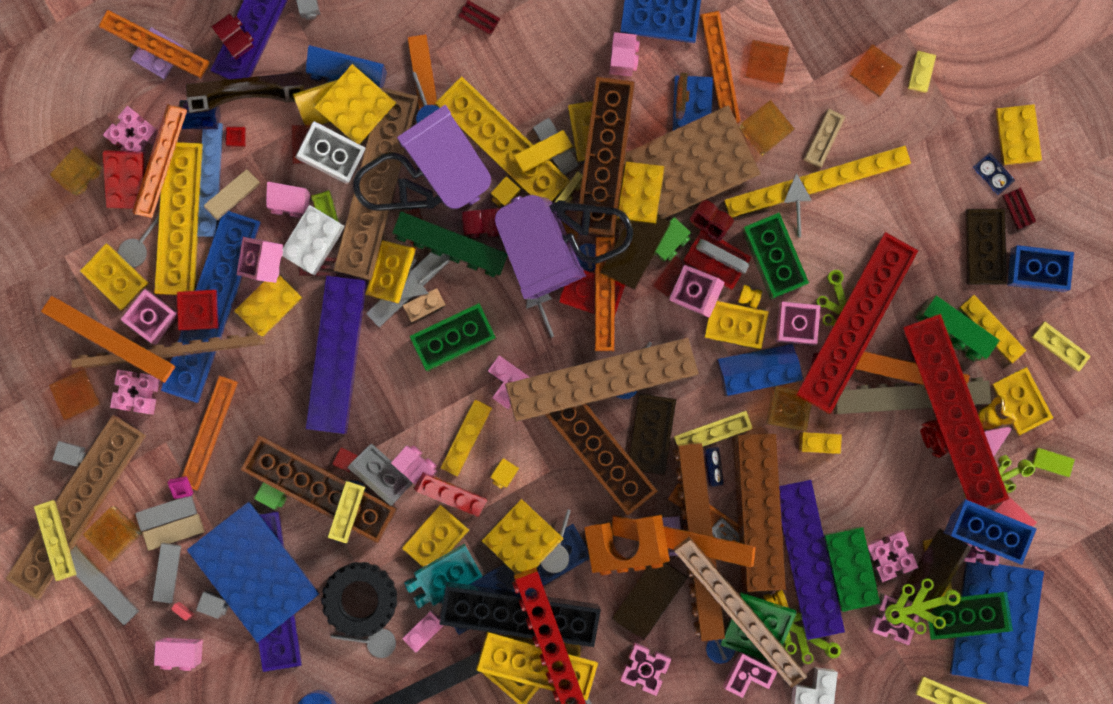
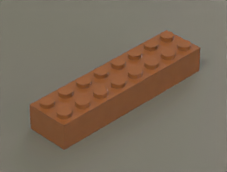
(606, 151)
(603, 456)
(314, 486)
(759, 510)

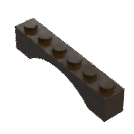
(208, 95)

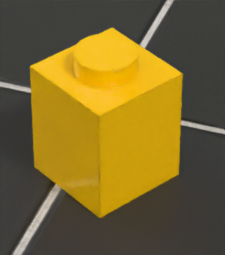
(504, 192)
(504, 473)

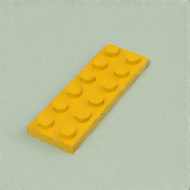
(521, 663)

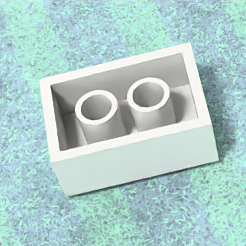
(330, 152)
(312, 240)

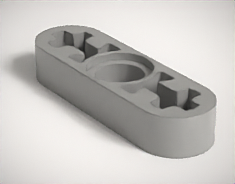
(722, 256)

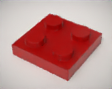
(197, 310)

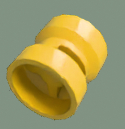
(750, 296)
(777, 598)

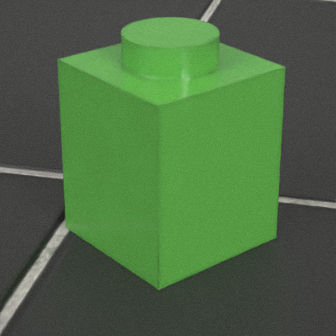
(270, 496)

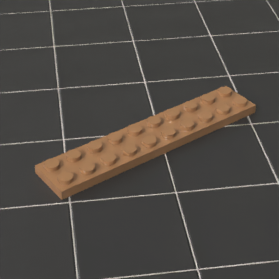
(364, 226)
(601, 379)
(79, 501)

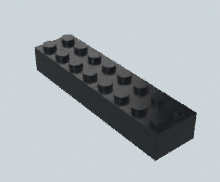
(501, 613)

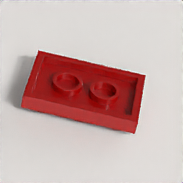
(122, 177)
(713, 267)
(582, 293)

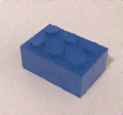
(1040, 268)

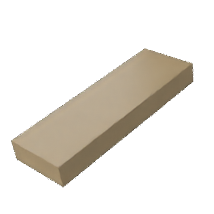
(824, 138)
(231, 194)
(173, 532)

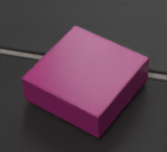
(180, 487)

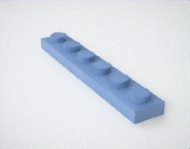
(210, 178)

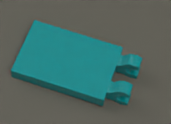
(452, 567)

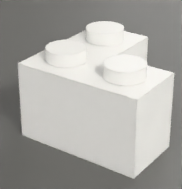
(820, 692)

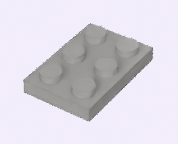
(380, 474)

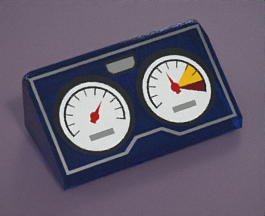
(994, 173)
(714, 466)

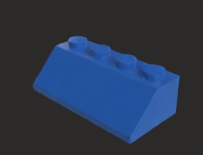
(331, 65)
(760, 370)
(990, 531)

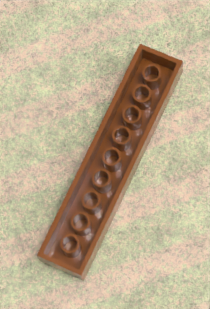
(697, 520)

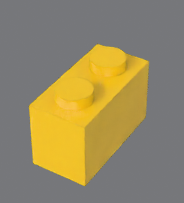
(820, 443)

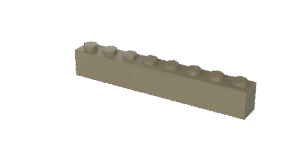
(900, 397)

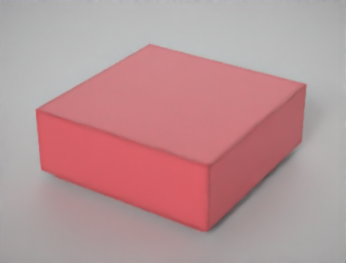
(182, 611)

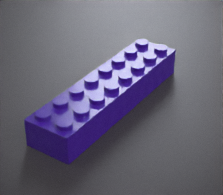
(336, 354)

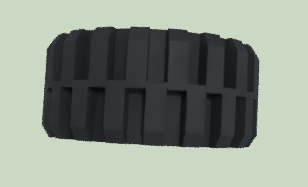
(333, 605)

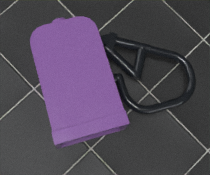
(444, 161)
(539, 244)

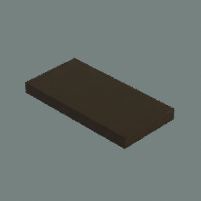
(986, 247)
(632, 263)
(652, 433)
(938, 564)
(649, 599)

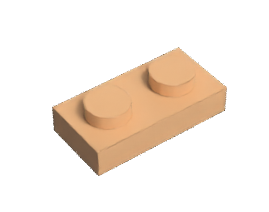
(424, 305)

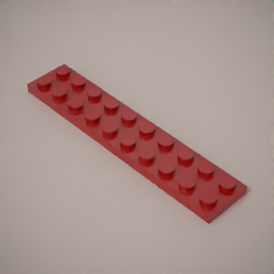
(857, 323)
(956, 412)

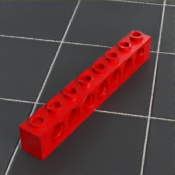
(531, 579)

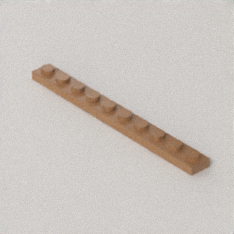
(176, 349)
(740, 612)

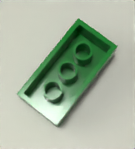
(775, 256)
(962, 331)
(453, 337)
(851, 568)
(973, 616)

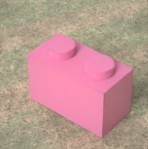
(423, 631)

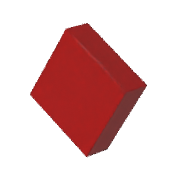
(236, 136)
(344, 459)

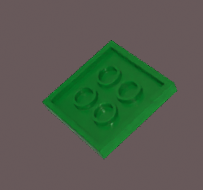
(775, 618)

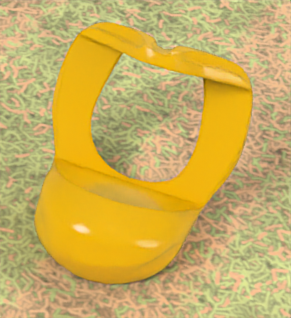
(990, 418)

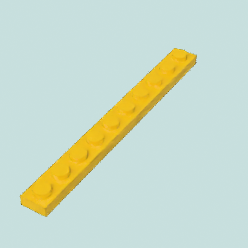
(819, 181)

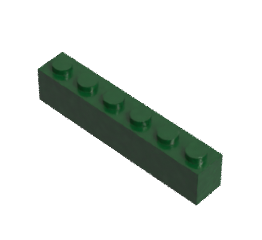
(449, 243)

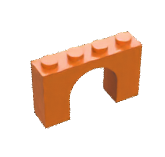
(651, 549)

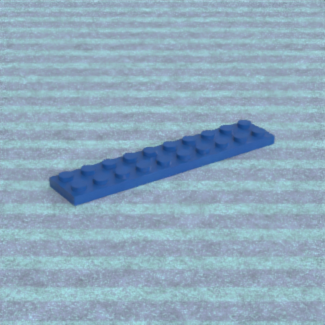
(218, 274)

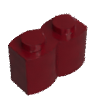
(232, 35)
(712, 220)
(480, 222)

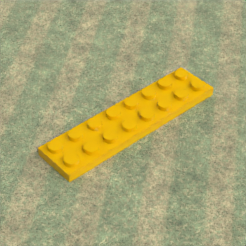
(500, 139)
(179, 221)

